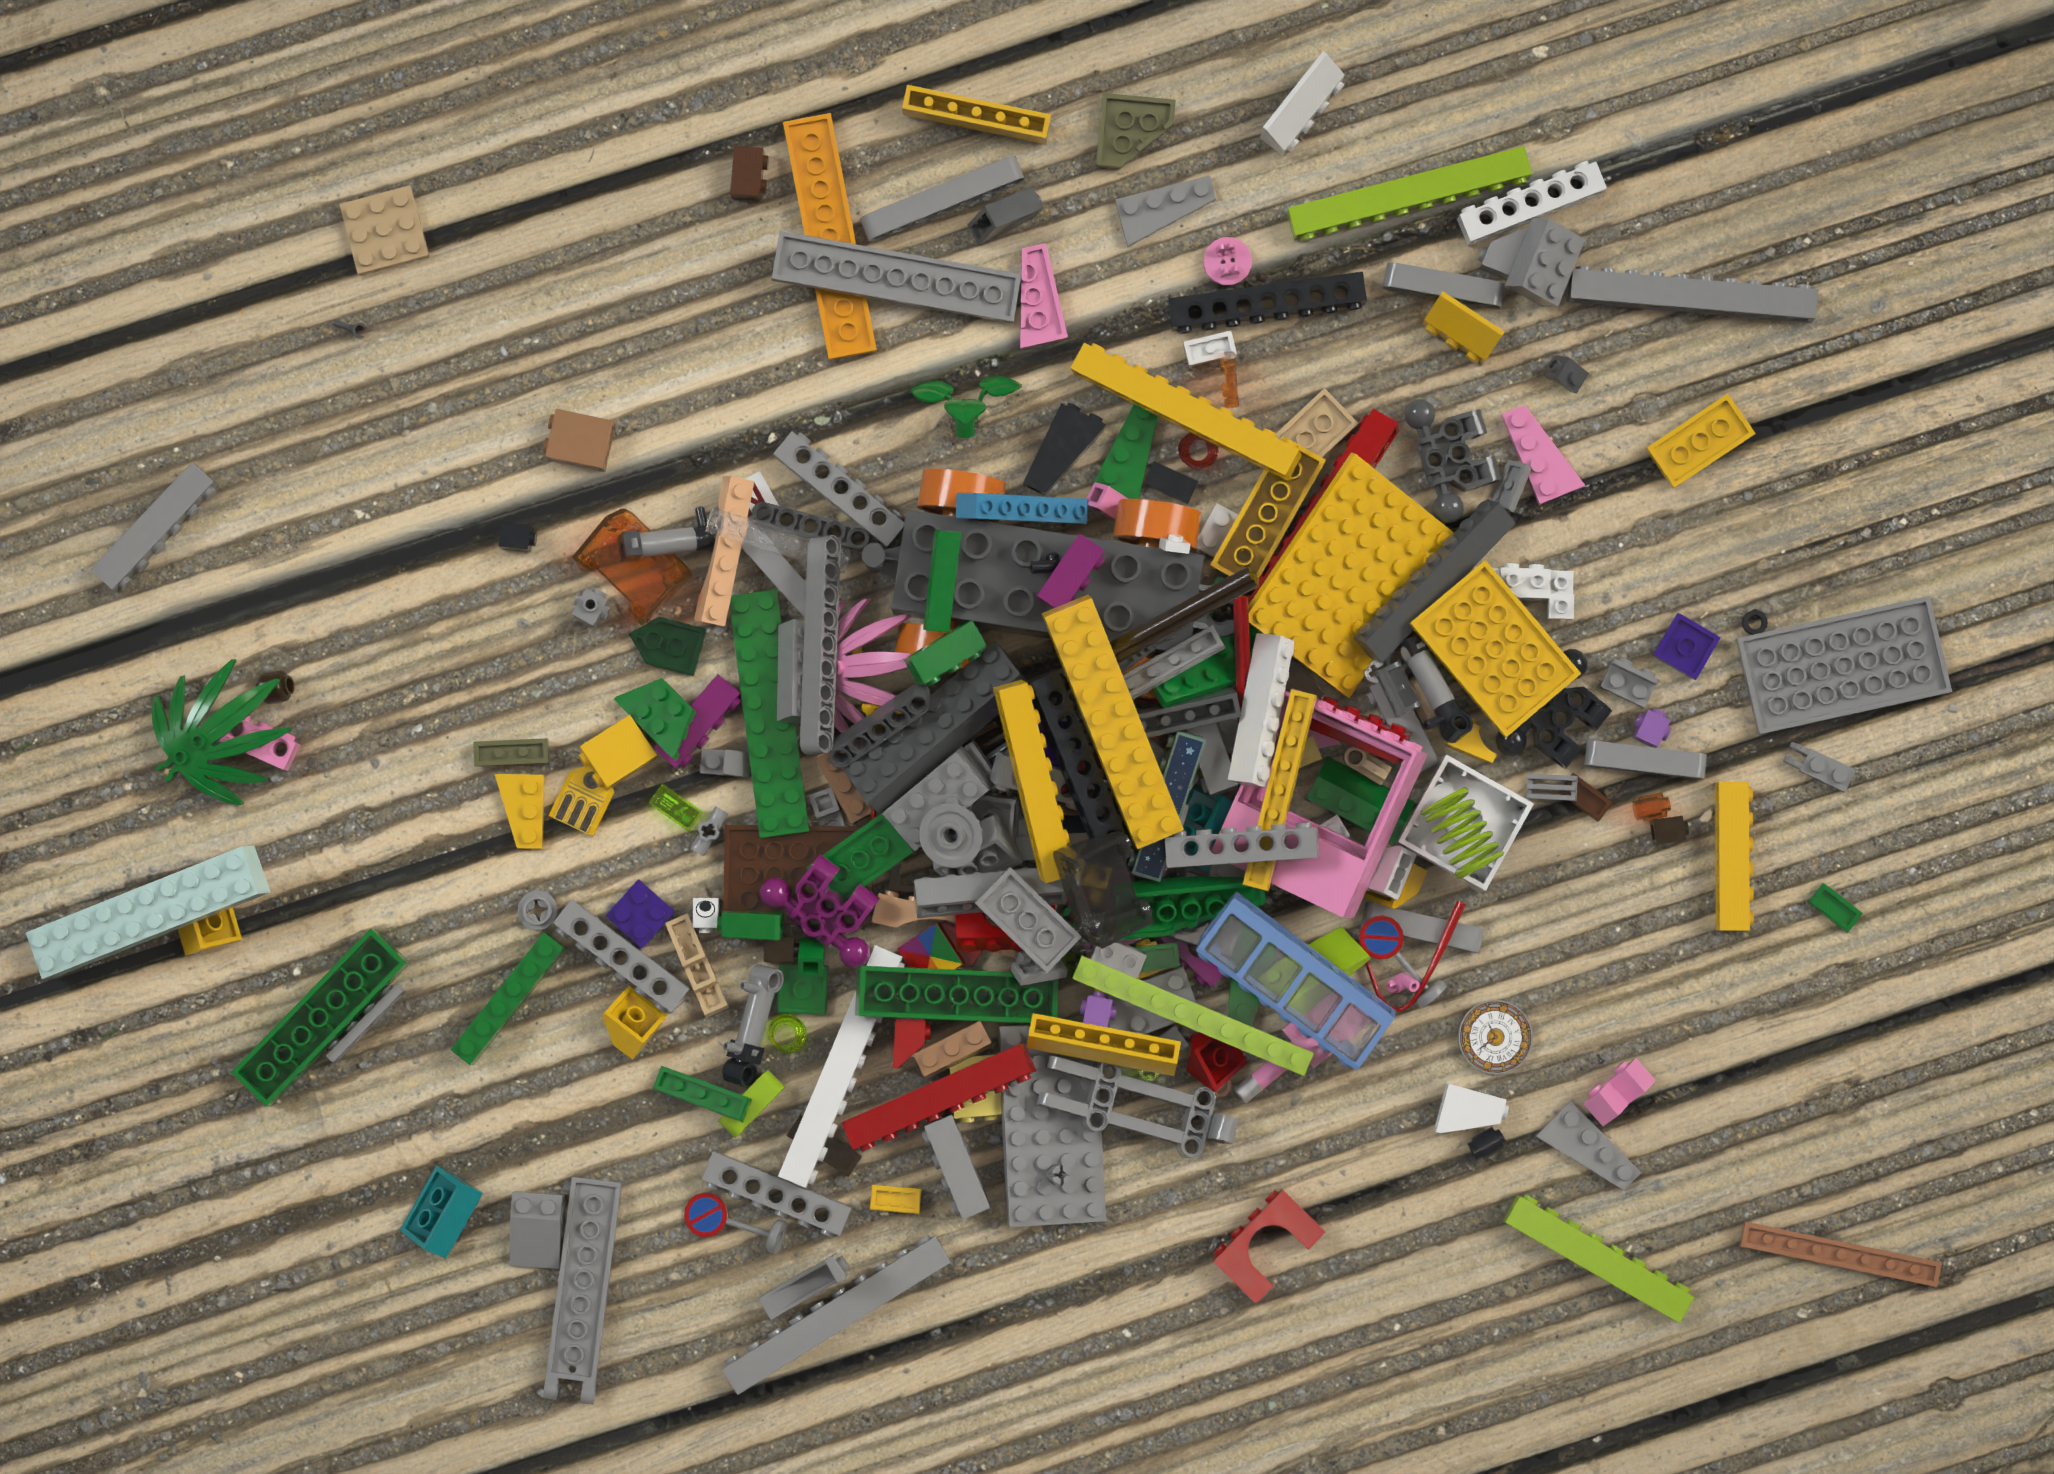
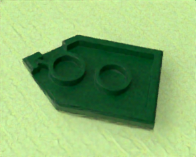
(670, 644)

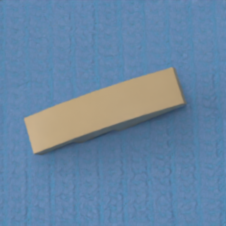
(697, 965)

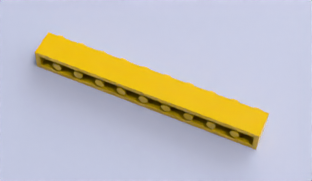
(1186, 411)

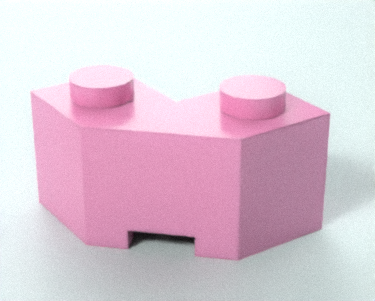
(1618, 1091)

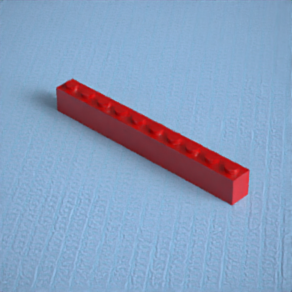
(1370, 444)

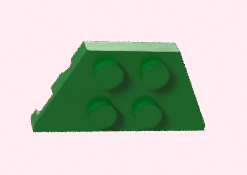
(659, 713)

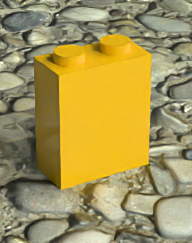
(617, 753)

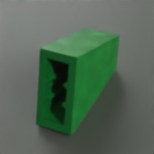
(751, 924)

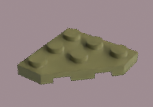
(1130, 126)

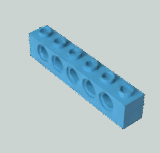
(1021, 508)

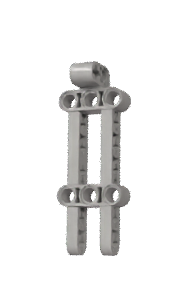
(1213, 1127)

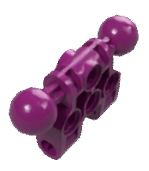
(852, 951)

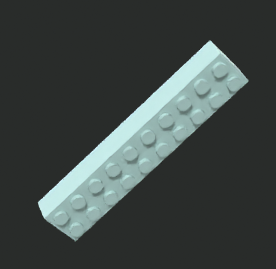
(148, 912)

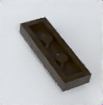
(837, 1155)

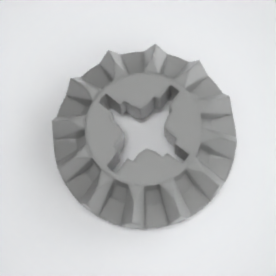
(528, 902)

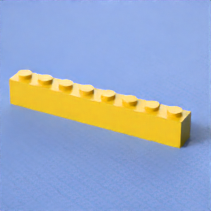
(1032, 774)

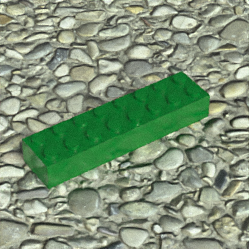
(951, 995)
(320, 1017)

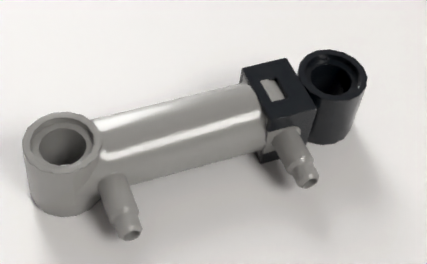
(746, 1049)

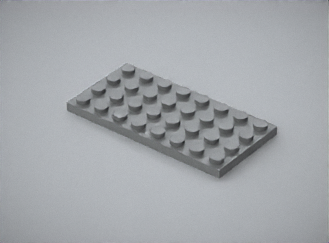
(1843, 665)

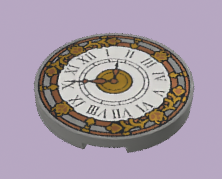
(1495, 1037)

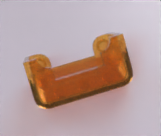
(645, 582)

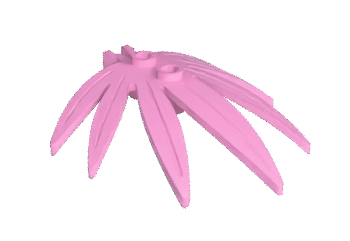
(863, 664)

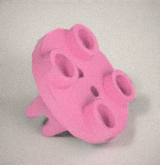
(1230, 272)

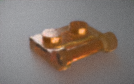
(1229, 388)

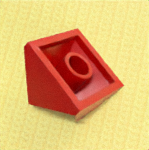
(1213, 1061)

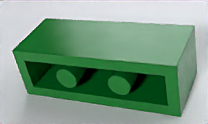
(945, 653)

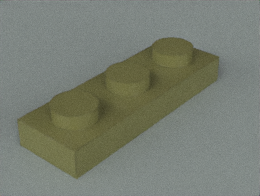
(511, 752)

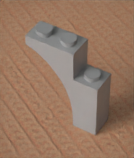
(804, 1285)

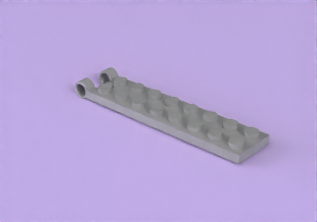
(583, 1285)

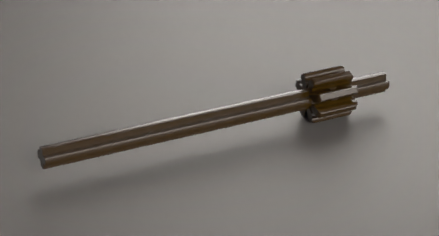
(1147, 634)

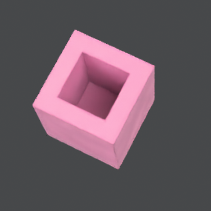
(1104, 500)

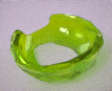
(796, 1024)

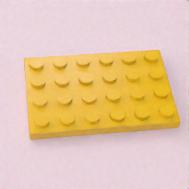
(1495, 648)

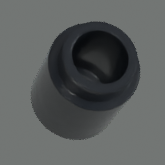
(1486, 1144)

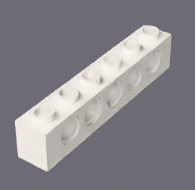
(1592, 186)

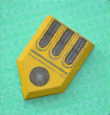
(581, 801)

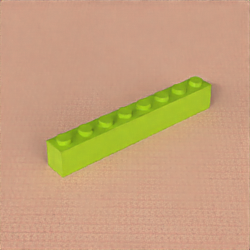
(1599, 1259)

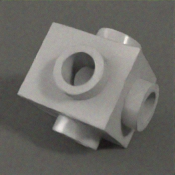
(594, 615)

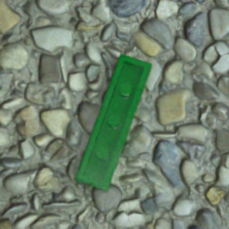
(942, 581)
(702, 1094)

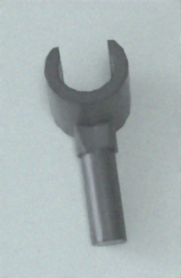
(350, 327)

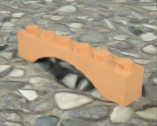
(719, 582)
(896, 912)

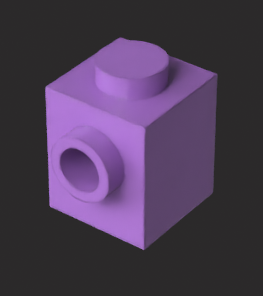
(1652, 727)
(1098, 1009)

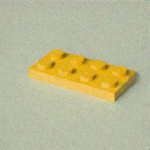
(1700, 441)

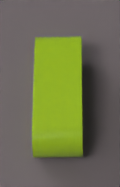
(762, 1093)

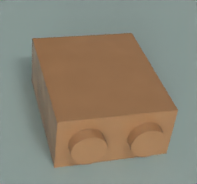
(579, 439)

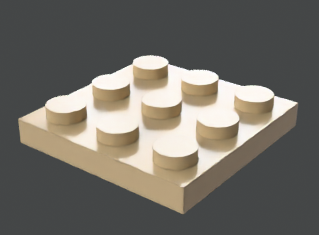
(384, 230)

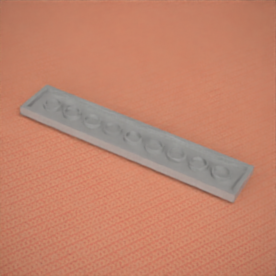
(896, 277)

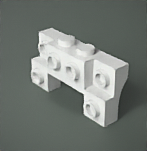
(1541, 585)

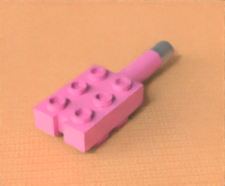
(1269, 1071)

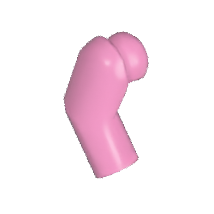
(1401, 982)

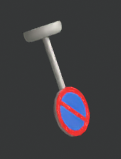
(1382, 939)
(708, 1215)

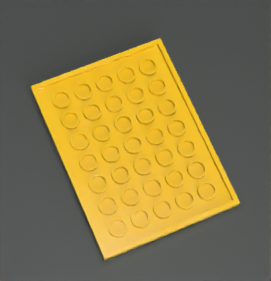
(1342, 569)

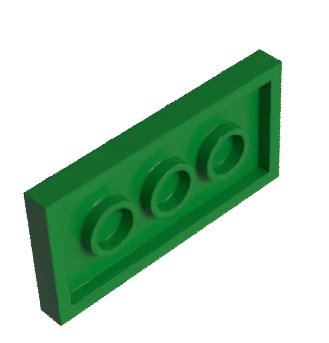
(866, 855)

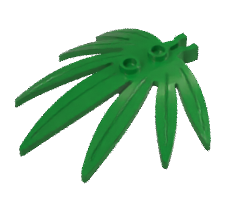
(195, 745)

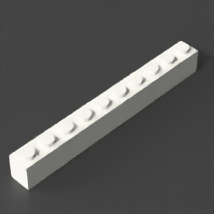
(832, 1086)

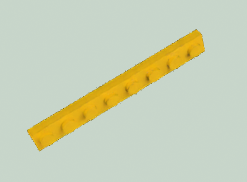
(1282, 780)

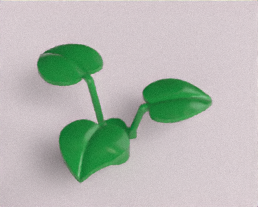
(965, 410)

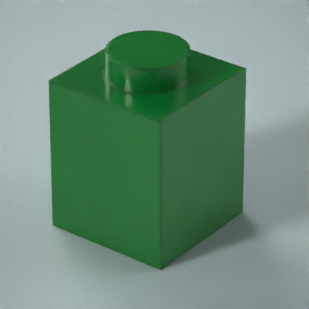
(811, 958)

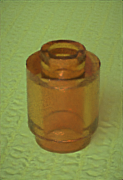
(1651, 807)

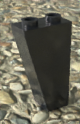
(1063, 445)

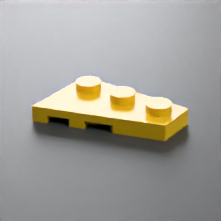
(524, 807)

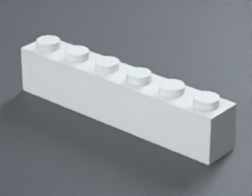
(1261, 710)

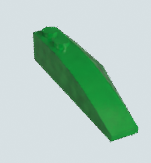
(1188, 901)

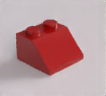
(909, 1039)

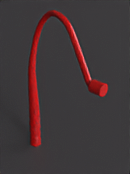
(1446, 935)

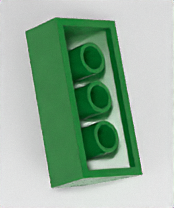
(1352, 797)

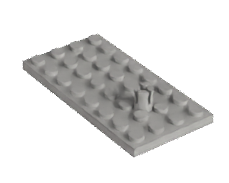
(1048, 1155)

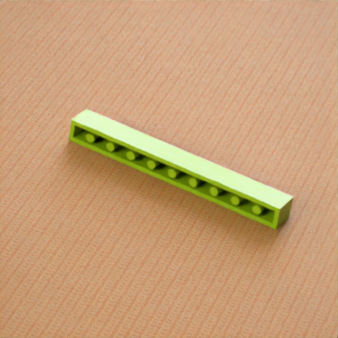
(1409, 193)
(1192, 1015)

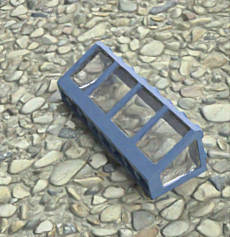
(1295, 981)

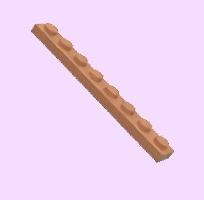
(1840, 1254)

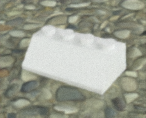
(1302, 105)

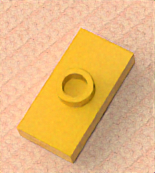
(895, 1199)

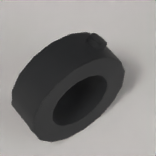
(1763, 618)

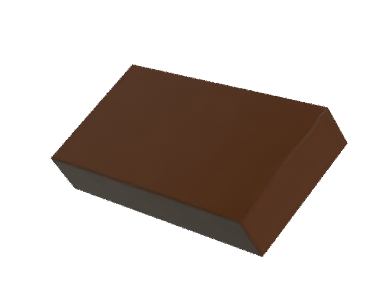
(1588, 799)

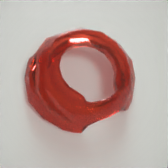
(1183, 449)

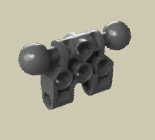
(1482, 472)

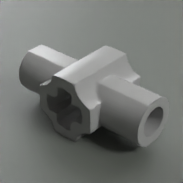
(702, 843)

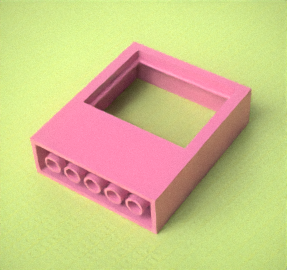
(1344, 867)

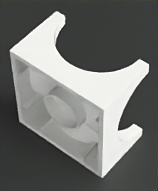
(1498, 806)

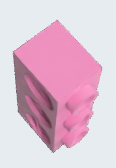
(269, 751)

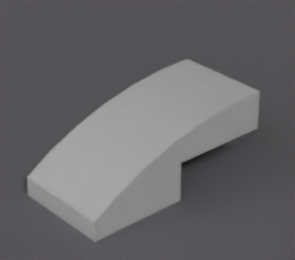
(826, 808)

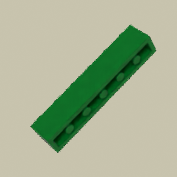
(508, 999)

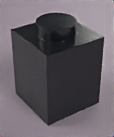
(517, 537)

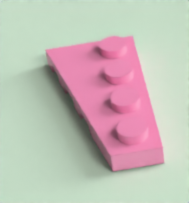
(1040, 305)
(1550, 471)

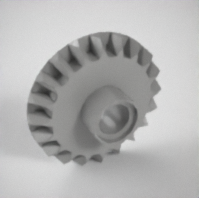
(940, 845)

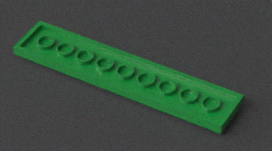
(770, 743)

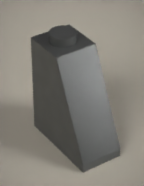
(1005, 215)

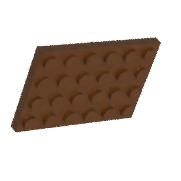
(754, 860)

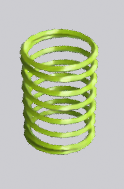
(1449, 802)

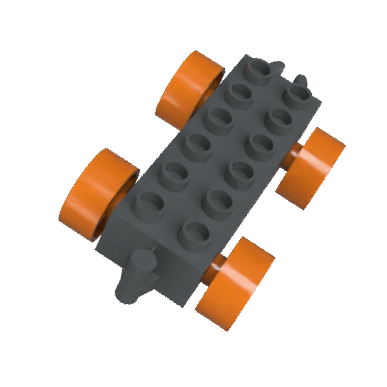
(996, 578)

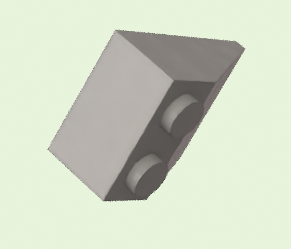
(536, 1229)

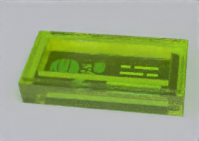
(675, 807)

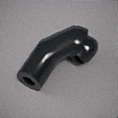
(1045, 566)

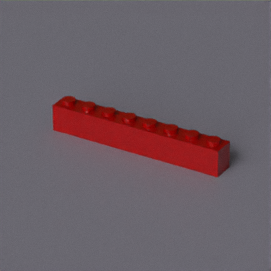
(939, 1096)

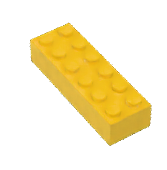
(1266, 517)

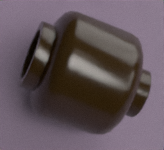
(282, 691)

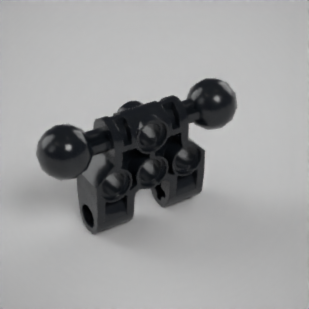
(1561, 748)

